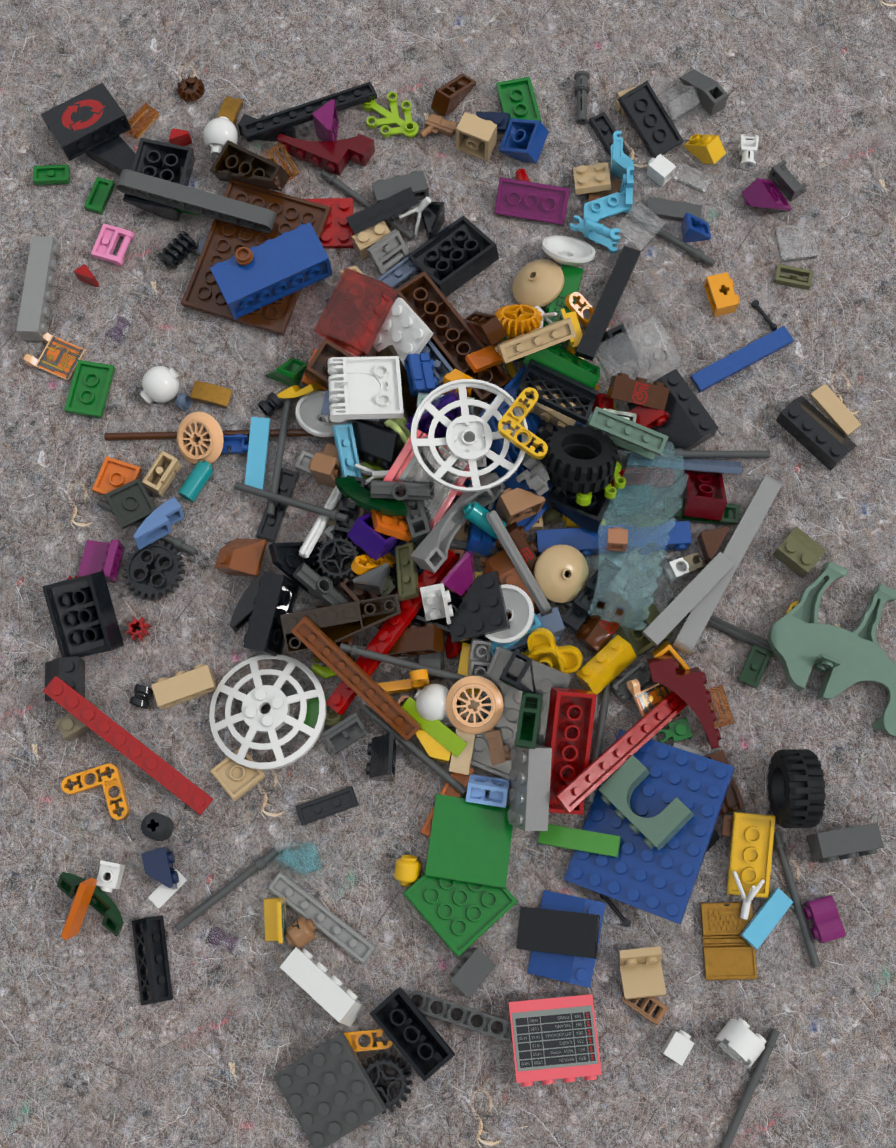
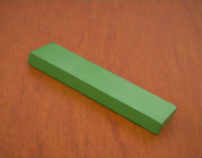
(580, 840)

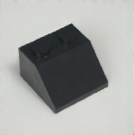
(69, 670)

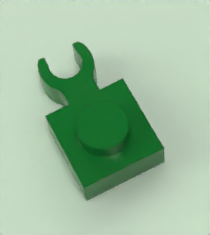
(677, 730)

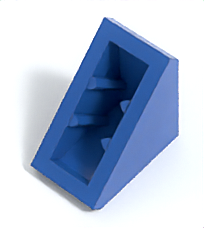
(694, 229)

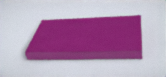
(532, 201)

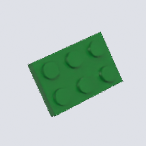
(518, 99)
(89, 389)

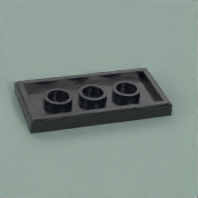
(650, 120)
(558, 932)

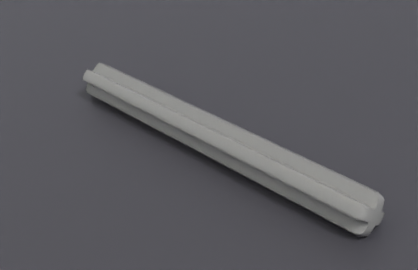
(518, 561)

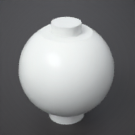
(217, 133)
(160, 384)
(432, 702)

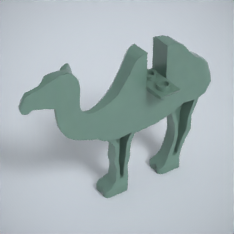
(843, 654)

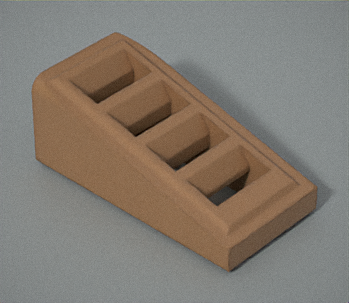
(658, 1017)

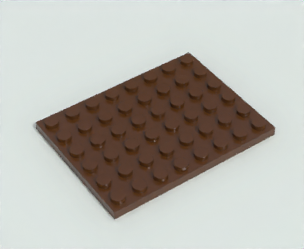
(226, 238)

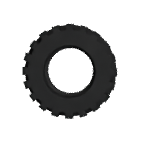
(580, 459)
(796, 788)

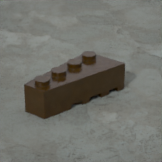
(245, 166)

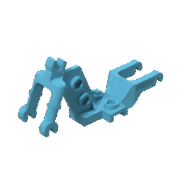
(610, 205)

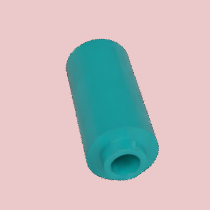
(196, 481)
(477, 515)

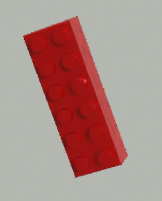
(570, 738)

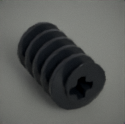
(177, 250)
(157, 826)

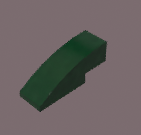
(528, 720)

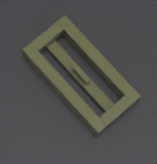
(793, 280)

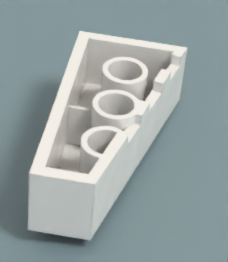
(323, 987)

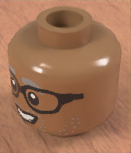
(300, 932)

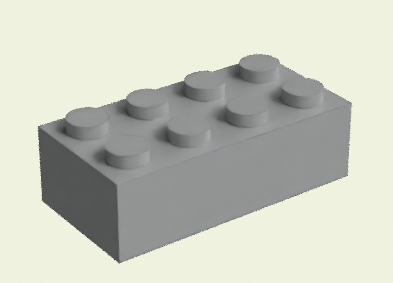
(530, 788)

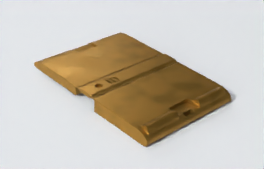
(724, 950)

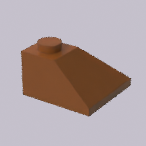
(241, 557)

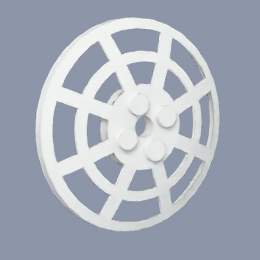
(466, 425)
(274, 718)

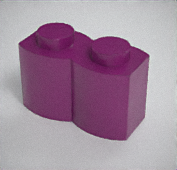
(824, 919)

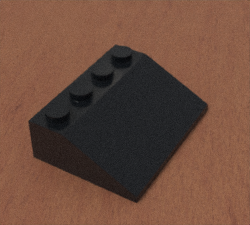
(164, 162)
(455, 255)
(688, 420)
(83, 615)

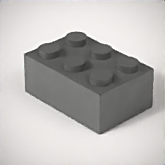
(845, 843)

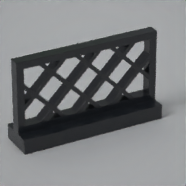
(564, 386)

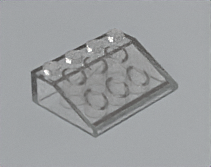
(639, 352)

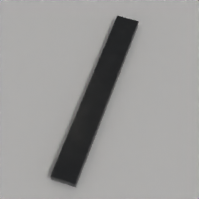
(303, 113)
(607, 303)

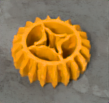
(518, 319)

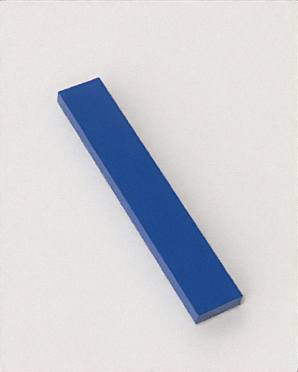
(741, 359)

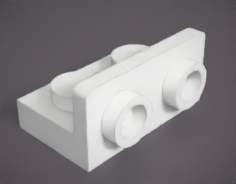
(435, 602)

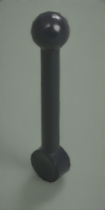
(755, 304)
(626, 922)

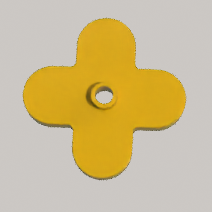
(544, 649)

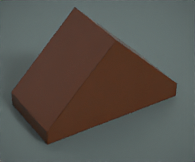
(711, 541)

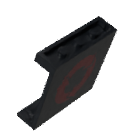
(86, 121)

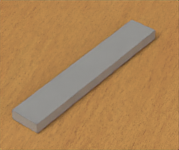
(688, 599)
(322, 917)

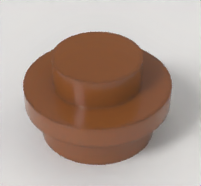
(244, 256)

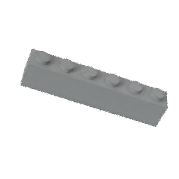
(37, 288)

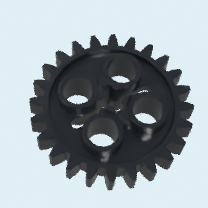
(170, 574)

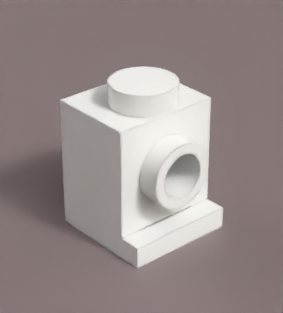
(116, 871)

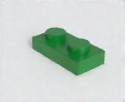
(51, 174)

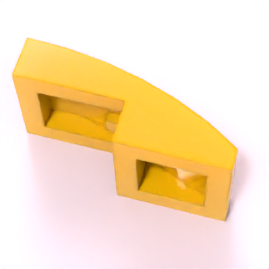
(295, 391)

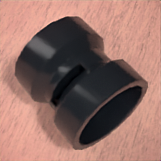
(270, 404)
(144, 692)

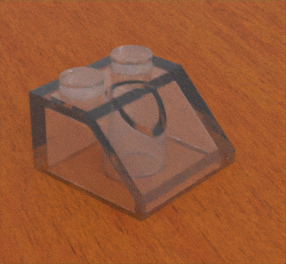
(679, 101)

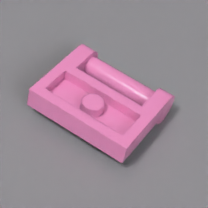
(107, 242)

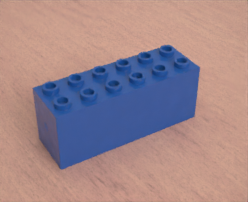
(277, 270)

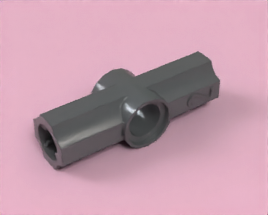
(413, 491)
(313, 582)

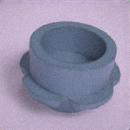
(183, 401)

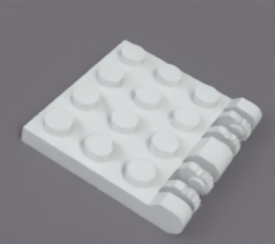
(366, 386)

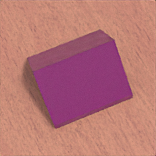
(326, 121)

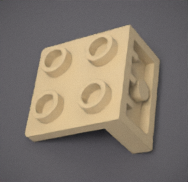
(641, 972)

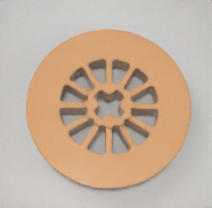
(213, 430)
(492, 692)

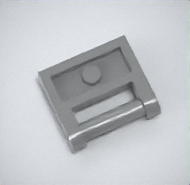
(386, 248)

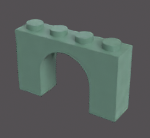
(656, 829)

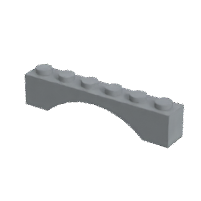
(435, 546)

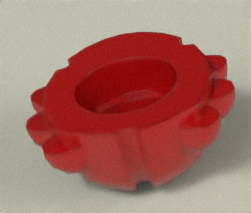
(452, 650)

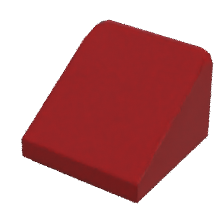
(180, 137)
(85, 275)
(603, 402)

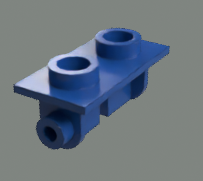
(237, 442)

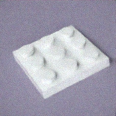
(403, 330)

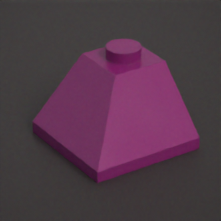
(766, 195)
(461, 575)

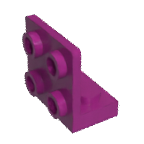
(102, 557)

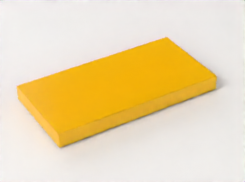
(750, 852)

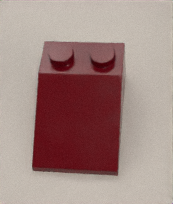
(704, 495)

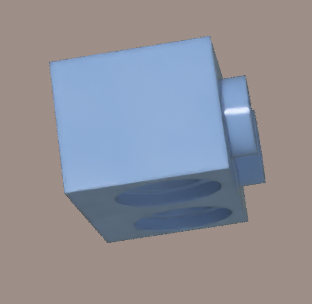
(487, 790)

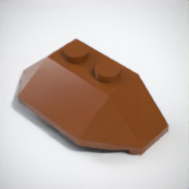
(507, 573)

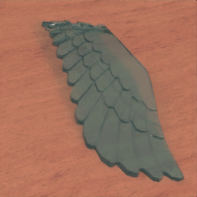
(647, 511)

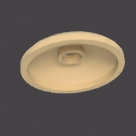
(542, 288)
(550, 572)

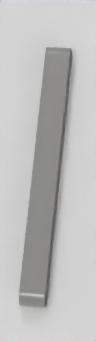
(734, 552)

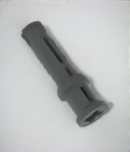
(581, 90)

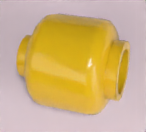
(407, 870)

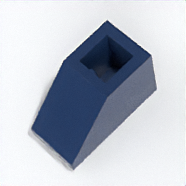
(159, 866)

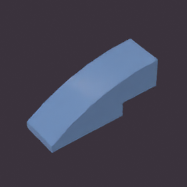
(158, 523)

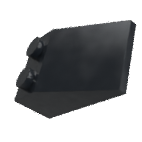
(584, 516)
(382, 758)

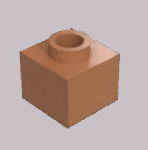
(617, 539)

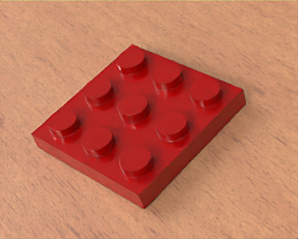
(337, 230)

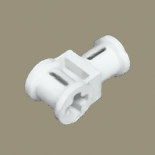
(747, 150)

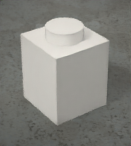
(660, 170)
(678, 1046)

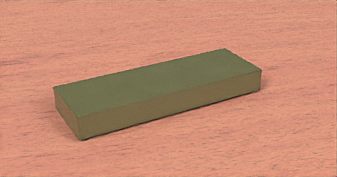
(406, 572)

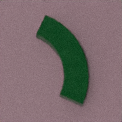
(352, 489)

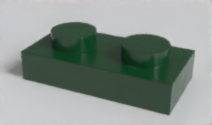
(754, 666)

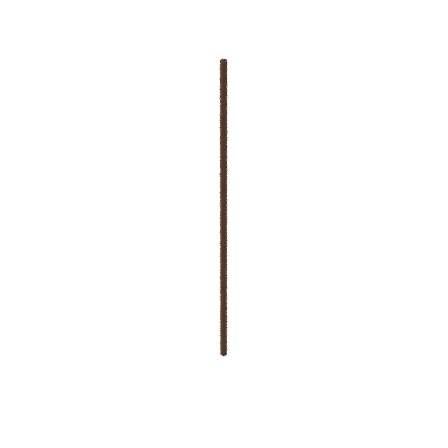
(173, 435)

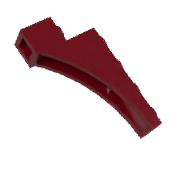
(330, 154)
(689, 687)

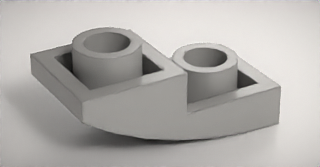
(479, 657)

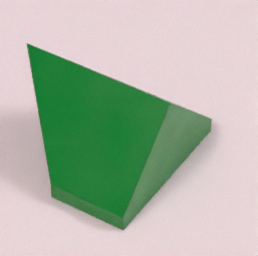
(289, 373)

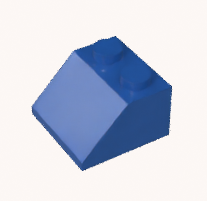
(524, 140)

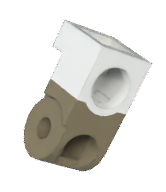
(684, 566)

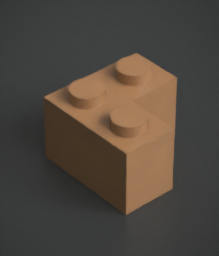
(326, 466)

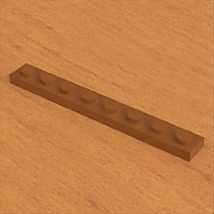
(356, 678)

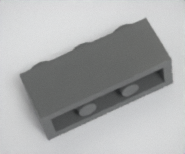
(416, 180)

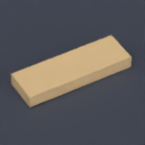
(835, 410)

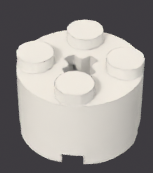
(741, 1042)

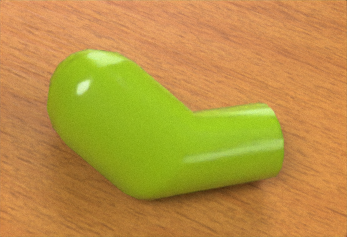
(324, 672)

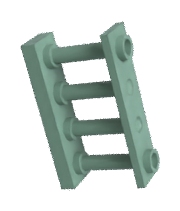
(628, 433)

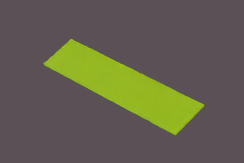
(436, 730)

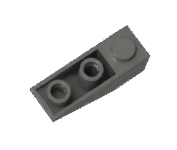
(710, 92)

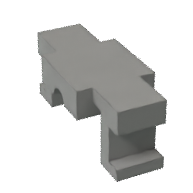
(537, 477)

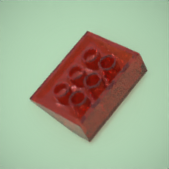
(356, 312)

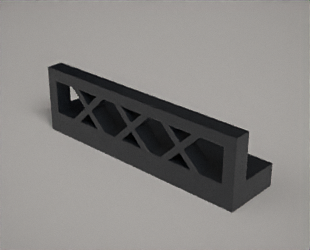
(382, 210)
(154, 959)

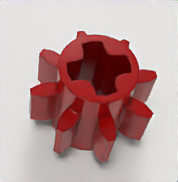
(137, 624)

